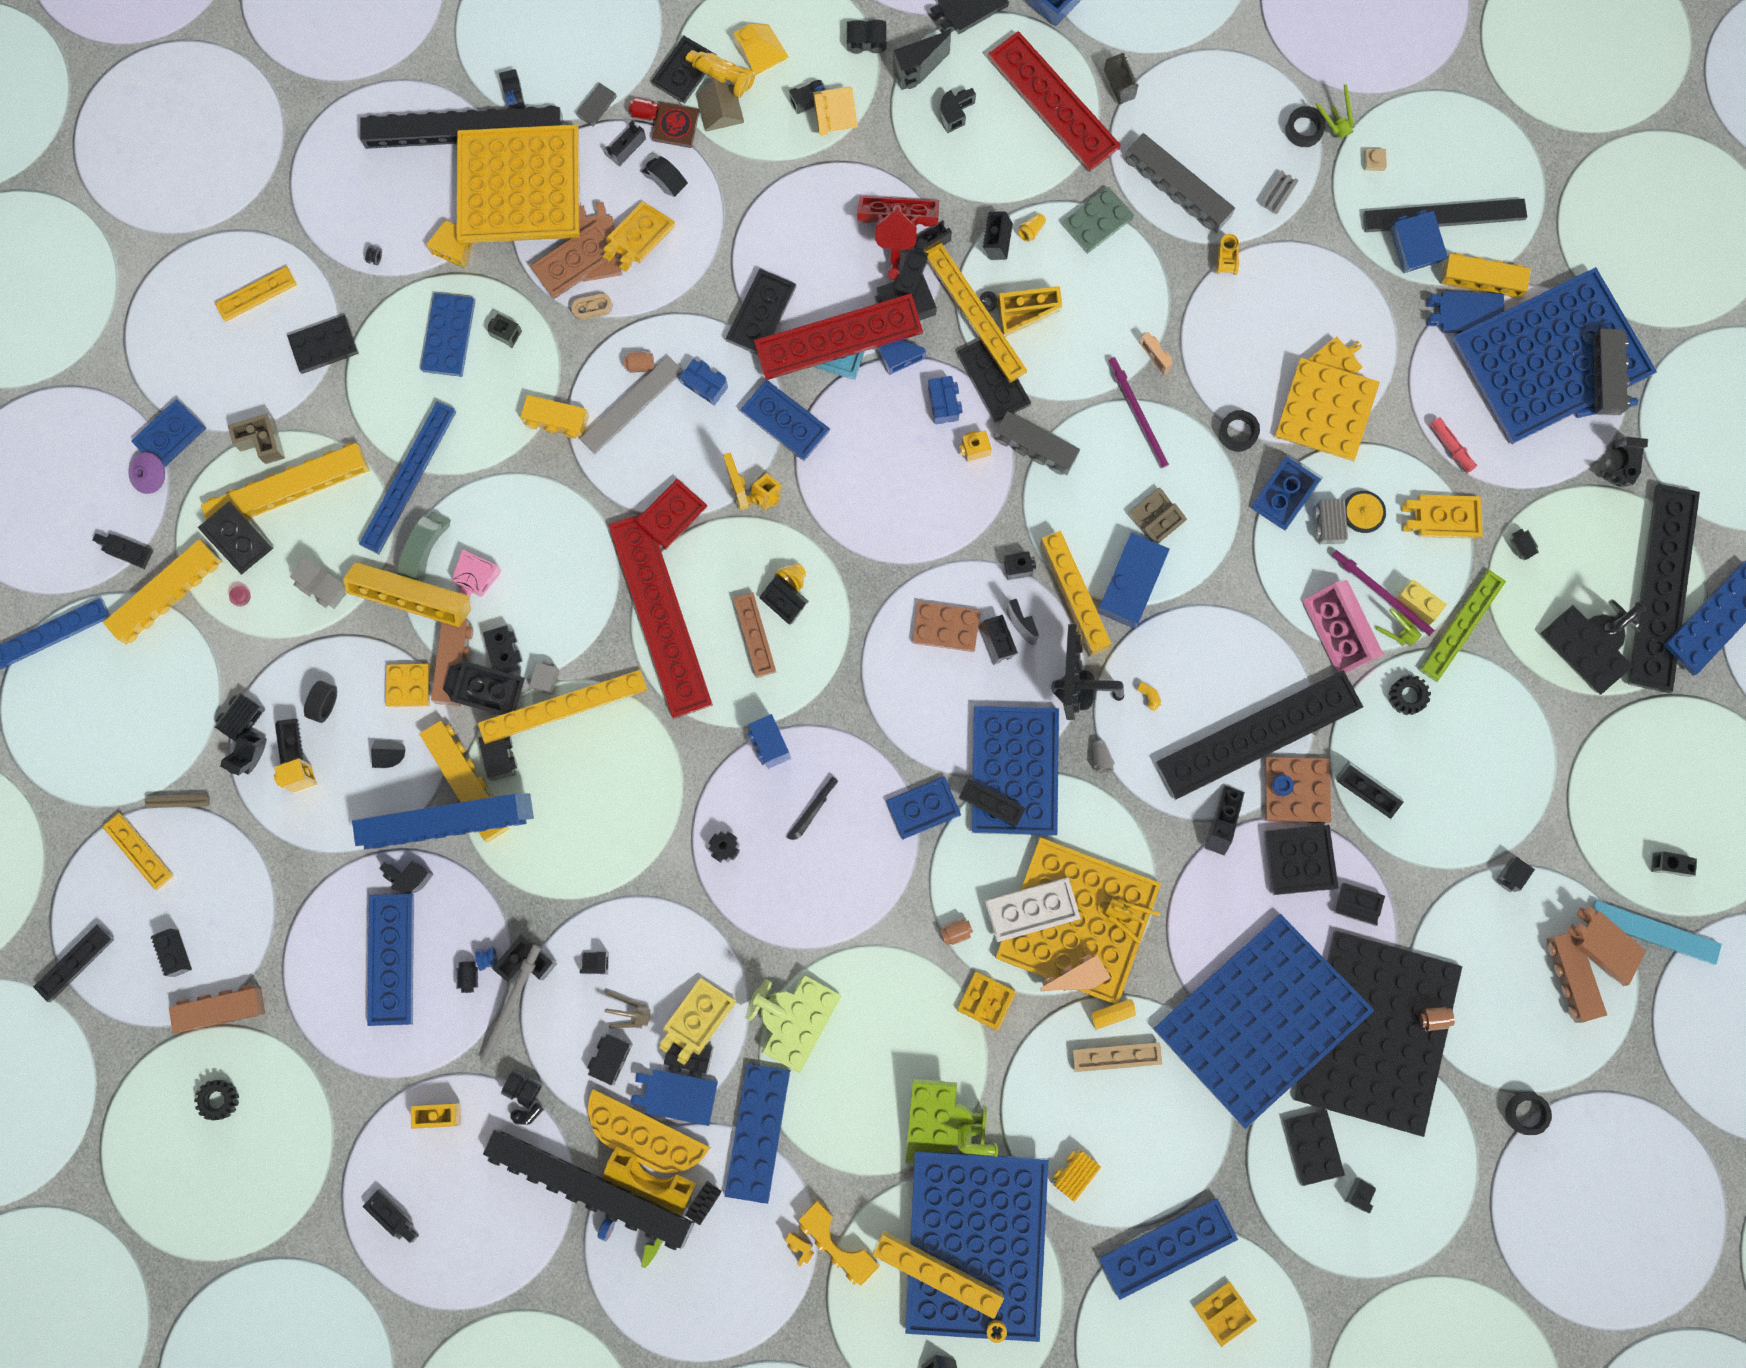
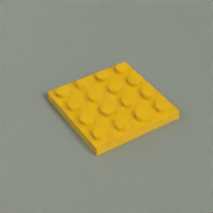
(1327, 409)

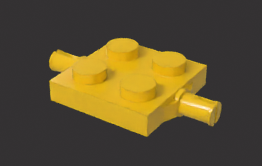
(1338, 356)

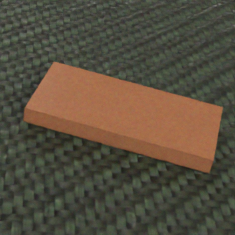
(572, 261)

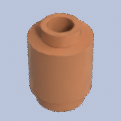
(639, 361)
(956, 932)
(1437, 1018)

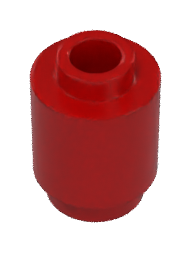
(643, 109)

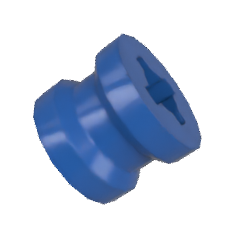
(486, 958)

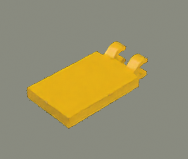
(637, 235)
(737, 483)
(1445, 516)

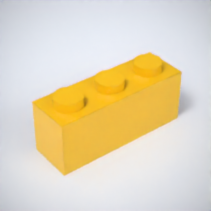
(554, 417)

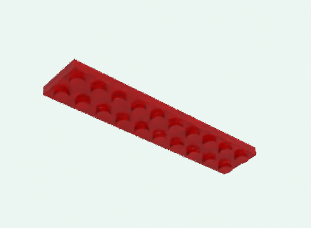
(661, 618)

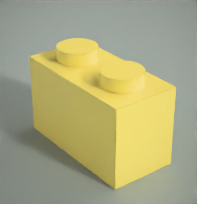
(1421, 601)

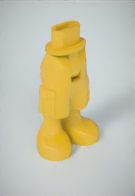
(722, 70)

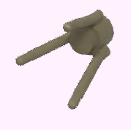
(639, 1016)

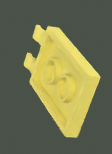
(696, 1020)

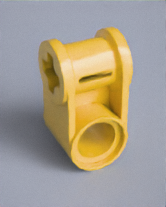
(1228, 258)

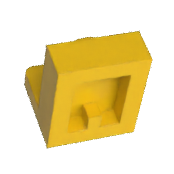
(798, 1244)

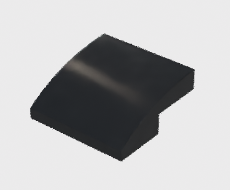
(1025, 626)

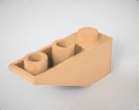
(1083, 977)

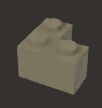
(258, 433)

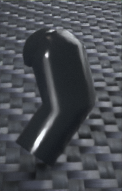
(523, 1117)

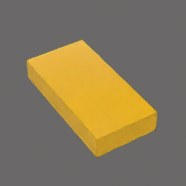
(1113, 1014)

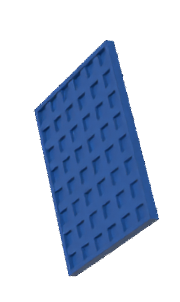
(1263, 1021)

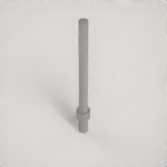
(526, 967)

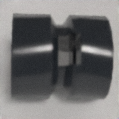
(519, 1087)

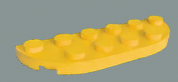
(647, 1138)

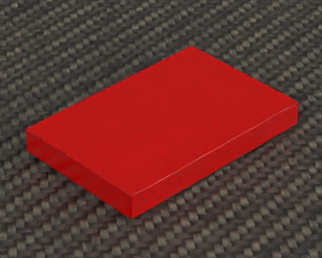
(671, 514)

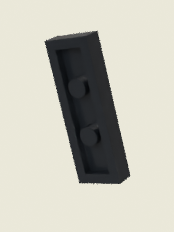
(992, 803)

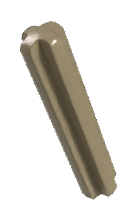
(177, 801)

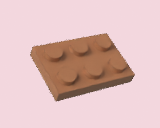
(946, 626)

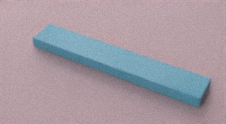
(1661, 934)

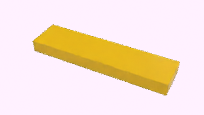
(255, 293)
(137, 851)

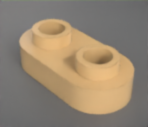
(591, 305)

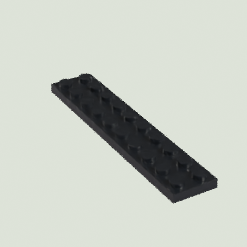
(1664, 586)
(1259, 735)

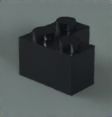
(509, 964)

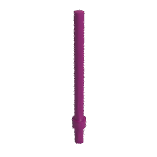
(1121, 378)
(1350, 566)

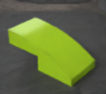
(650, 1252)

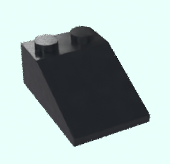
(919, 59)

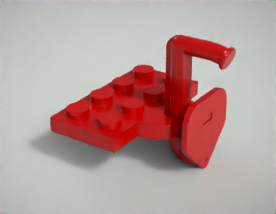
(897, 222)

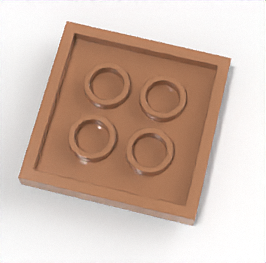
(1311, 793)

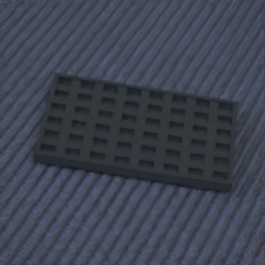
(1389, 1061)

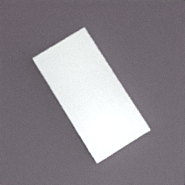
(1032, 909)

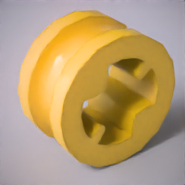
(995, 1339)

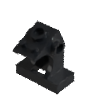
(1632, 455)

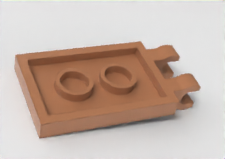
(607, 224)
(1607, 945)

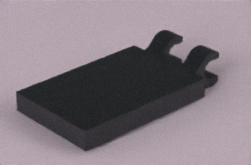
(965, 13)

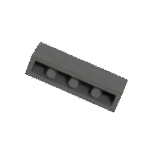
(1610, 372)
(1037, 443)

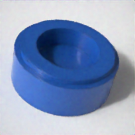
(1282, 785)
(606, 1229)

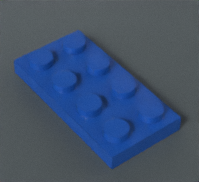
(448, 335)
(785, 420)

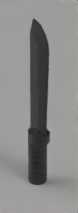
(805, 820)

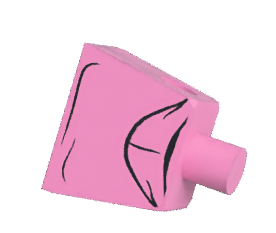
(474, 574)

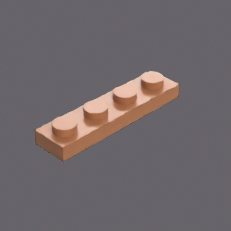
(755, 635)

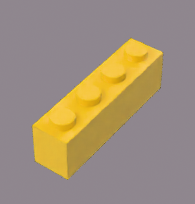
(1485, 275)

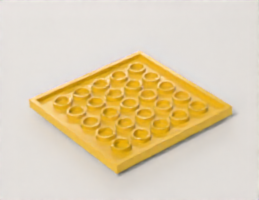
(518, 184)
(1093, 887)

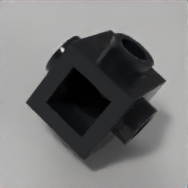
(727, 854)

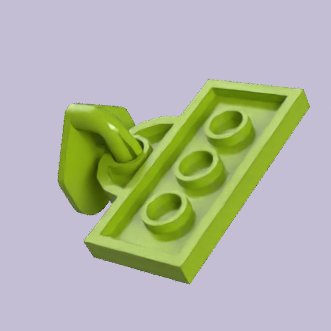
(941, 1123)

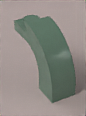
(419, 545)

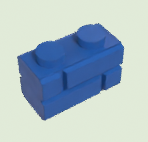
(704, 381)
(943, 399)

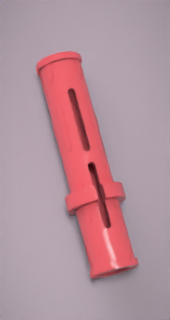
(1450, 441)

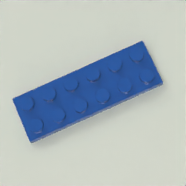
(1711, 623)
(390, 960)
(757, 1133)
(1168, 1248)

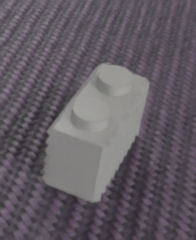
(1331, 521)

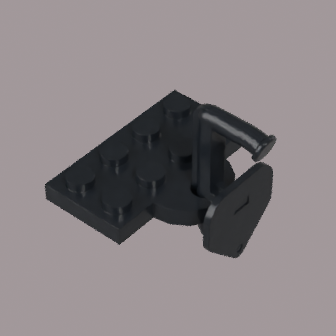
(1590, 647)
(1078, 685)

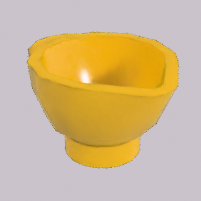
(793, 575)

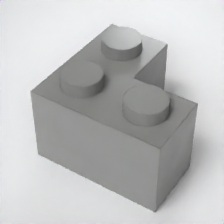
(314, 580)

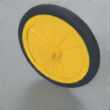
(1365, 511)

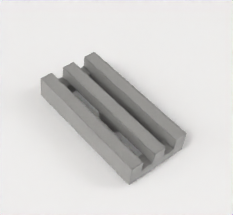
(1287, 179)

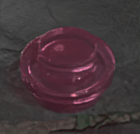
(239, 596)

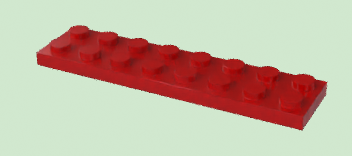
(1054, 101)
(838, 336)

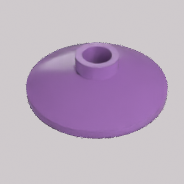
(153, 473)

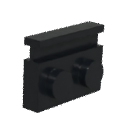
(783, 599)
(1359, 904)

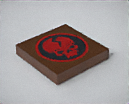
(675, 125)

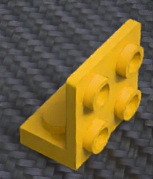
(835, 110)

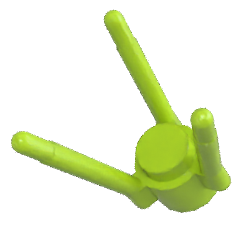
(1343, 126)
(1409, 633)

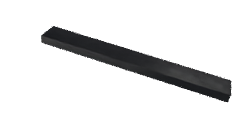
(1451, 214)

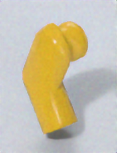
(1152, 694)

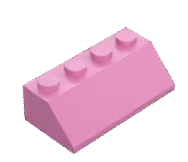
(1343, 627)

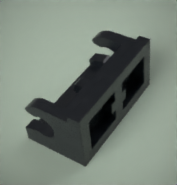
(626, 144)
(935, 236)
(997, 639)

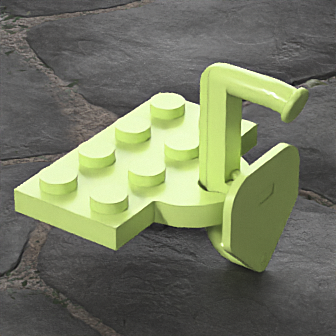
(794, 1021)

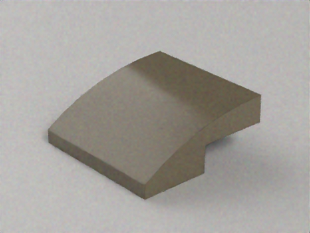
(1157, 516)

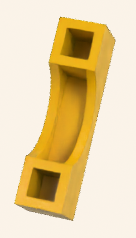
(626, 1173)
(858, 1264)

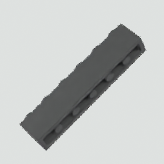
(1179, 183)

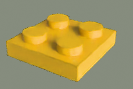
(408, 685)

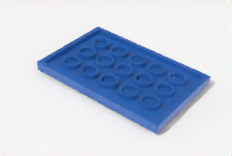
(1018, 760)

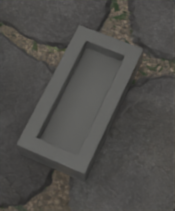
(596, 104)

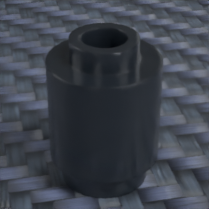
(1524, 544)
(467, 976)

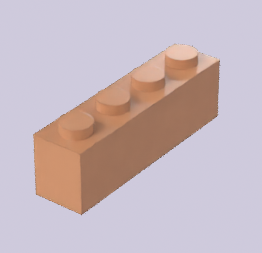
(451, 650)
(1576, 979)
(216, 1010)

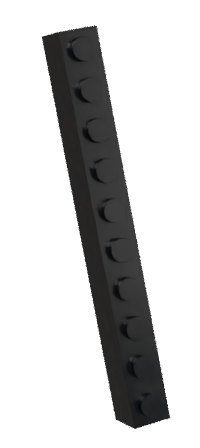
(443, 127)
(589, 1189)

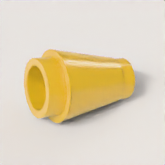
(1031, 227)

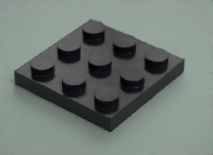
(1301, 860)

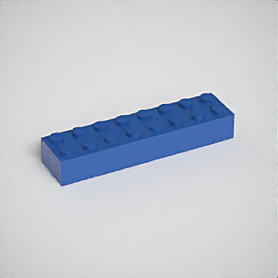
(443, 821)

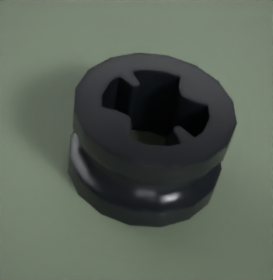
(373, 255)
(993, 298)

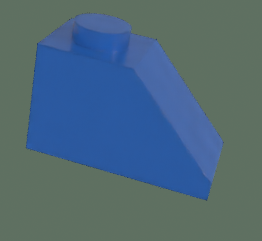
(900, 355)

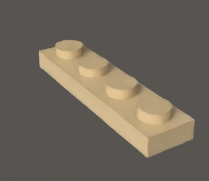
(1117, 1057)

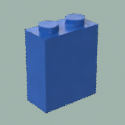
(1418, 241)

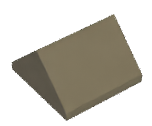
(719, 106)

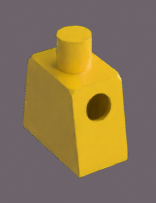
(445, 245)

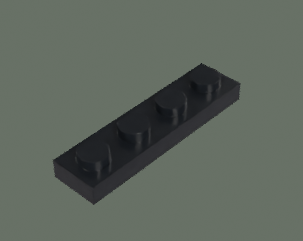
(73, 963)

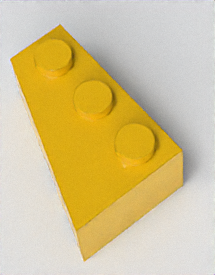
(1027, 307)

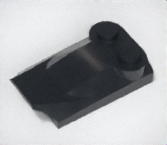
(483, 687)

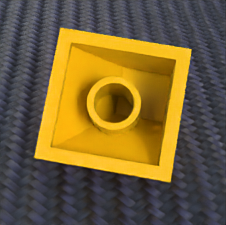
(759, 47)

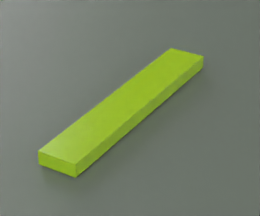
(1462, 625)

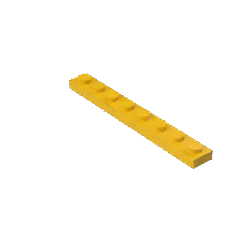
(976, 313)
(562, 707)

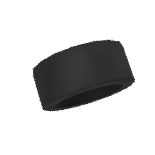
(1310, 113)
(1244, 416)
(320, 701)
(1546, 1113)

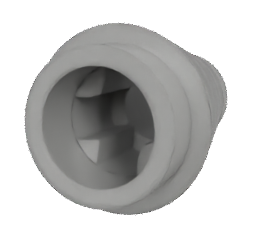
(1102, 758)

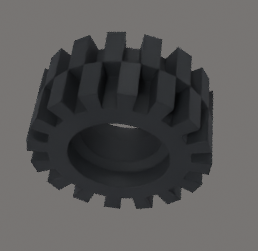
(1422, 695)
(229, 1100)
(703, 1203)

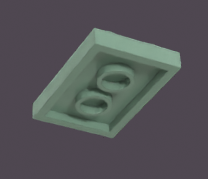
(1097, 220)

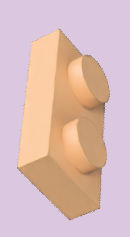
(1159, 357)

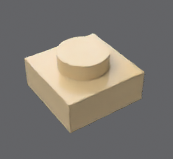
(1375, 159)

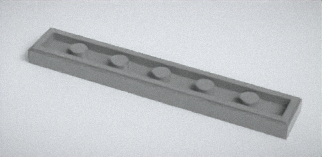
(631, 405)

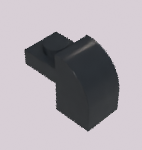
(952, 108)
(665, 175)
(246, 753)
(410, 880)

